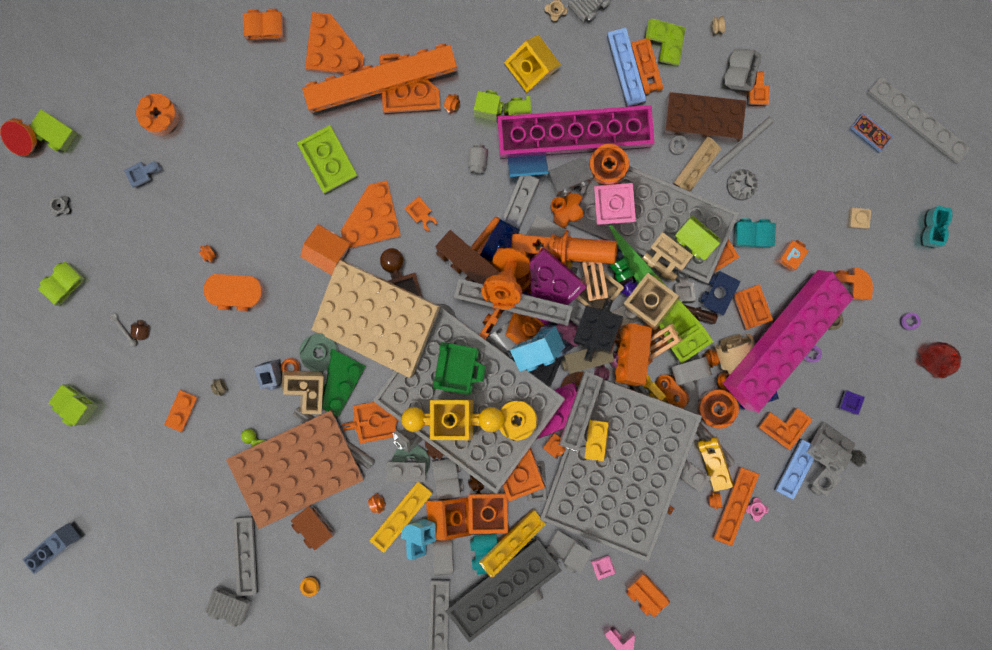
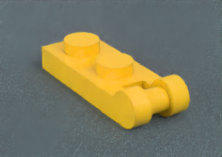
(716, 464)

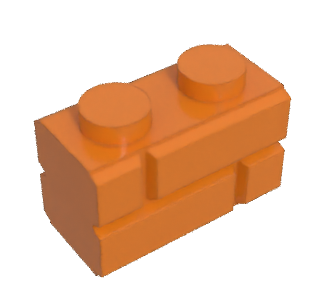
(648, 594)

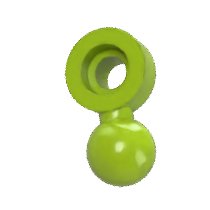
(249, 437)

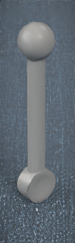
(114, 317)

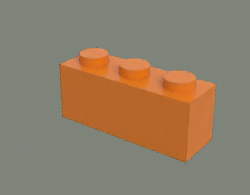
(633, 354)

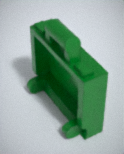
(457, 368)

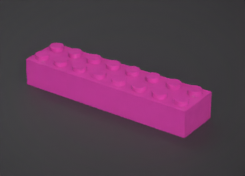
(575, 131)
(788, 340)

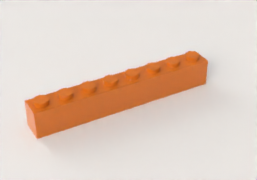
(379, 78)

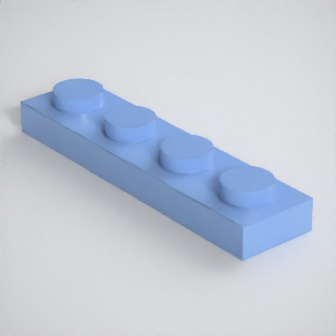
(626, 67)

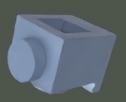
(268, 374)

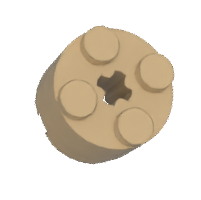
(733, 350)

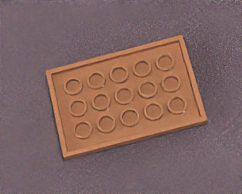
(295, 469)

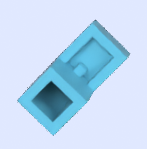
(417, 537)

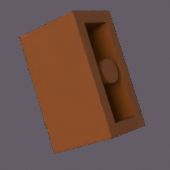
(312, 527)

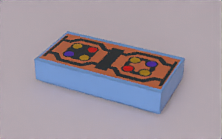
(871, 132)

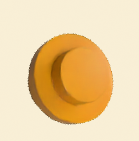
(309, 586)

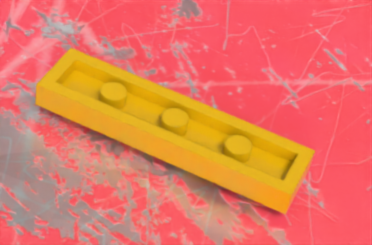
(401, 516)
(512, 543)

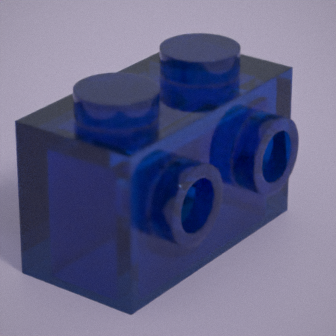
(500, 238)

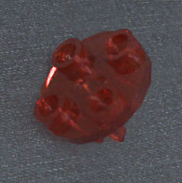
(935, 353)

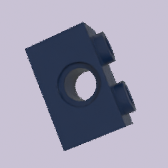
(728, 285)

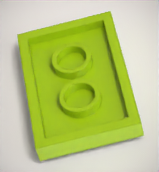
(327, 159)

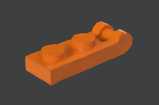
(646, 65)

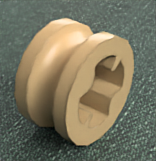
(718, 24)

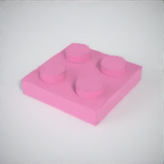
(614, 204)

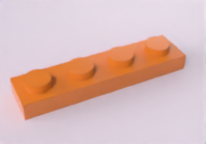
(736, 506)

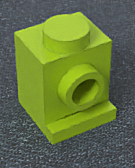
(518, 106)

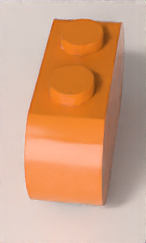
(233, 291)

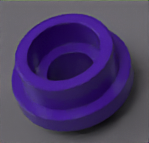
(629, 287)

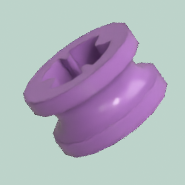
(913, 326)
(817, 356)

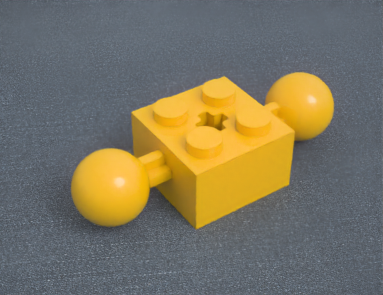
(441, 428)

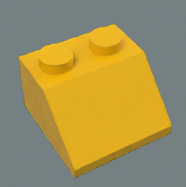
(532, 63)

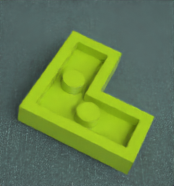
(671, 38)

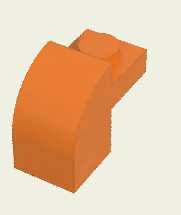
(859, 283)

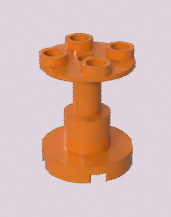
(503, 288)

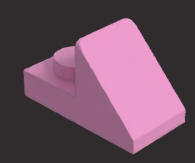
(614, 637)

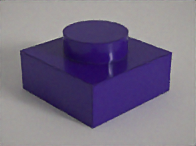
(851, 402)

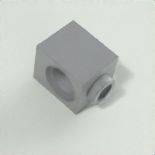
(577, 312)
(833, 480)

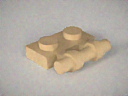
(670, 251)

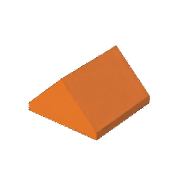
(324, 249)

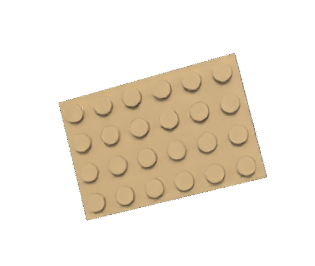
(375, 318)

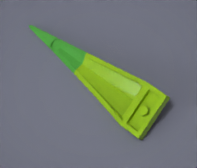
(689, 328)

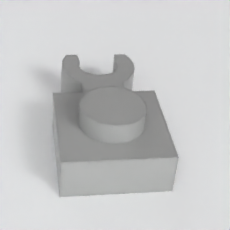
(684, 289)

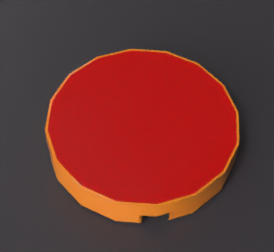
(18, 137)

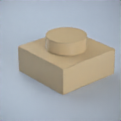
(860, 218)

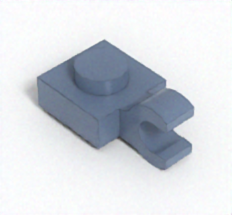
(139, 173)

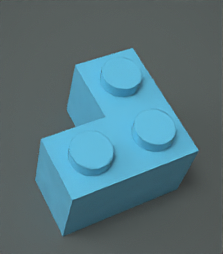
(540, 349)

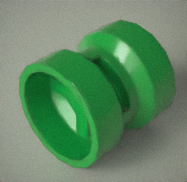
(622, 264)

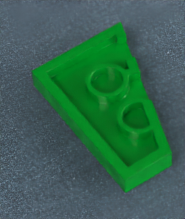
(340, 381)

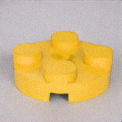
(528, 422)

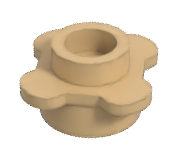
(556, 14)

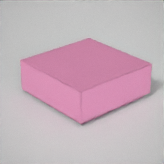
(603, 567)

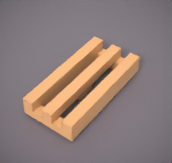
(602, 278)
(674, 334)

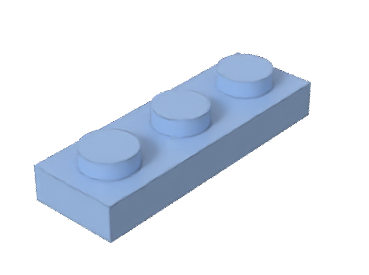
(795, 471)

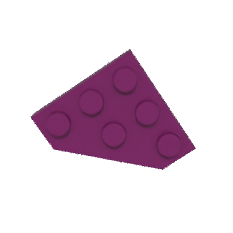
(553, 280)

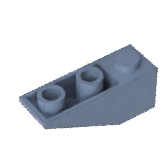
(51, 548)

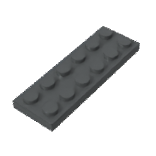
(504, 591)

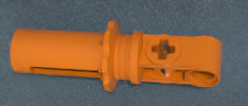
(568, 248)

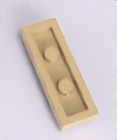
(698, 164)

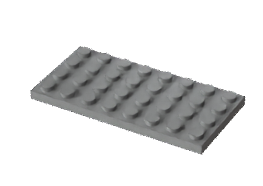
(657, 210)

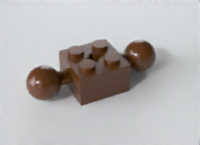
(392, 261)

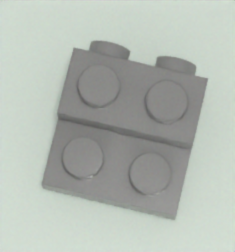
(831, 448)

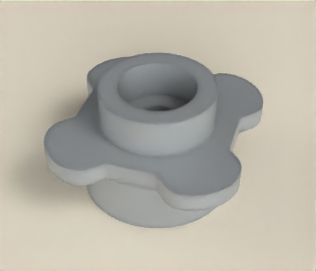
(54, 201)

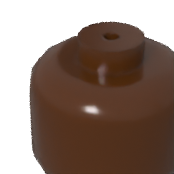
(140, 330)

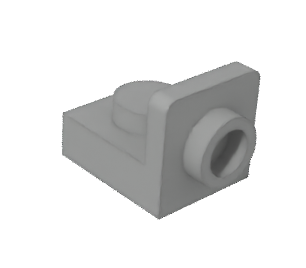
(406, 439)

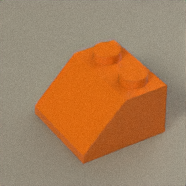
(450, 517)

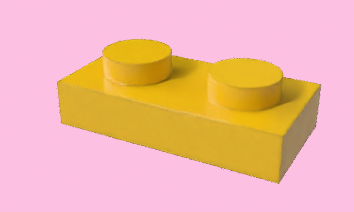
(596, 440)

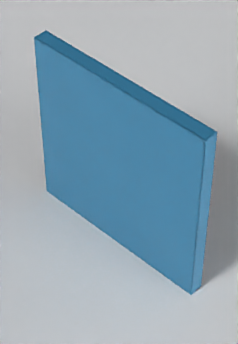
(527, 165)

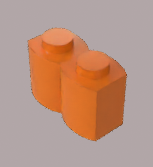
(263, 25)

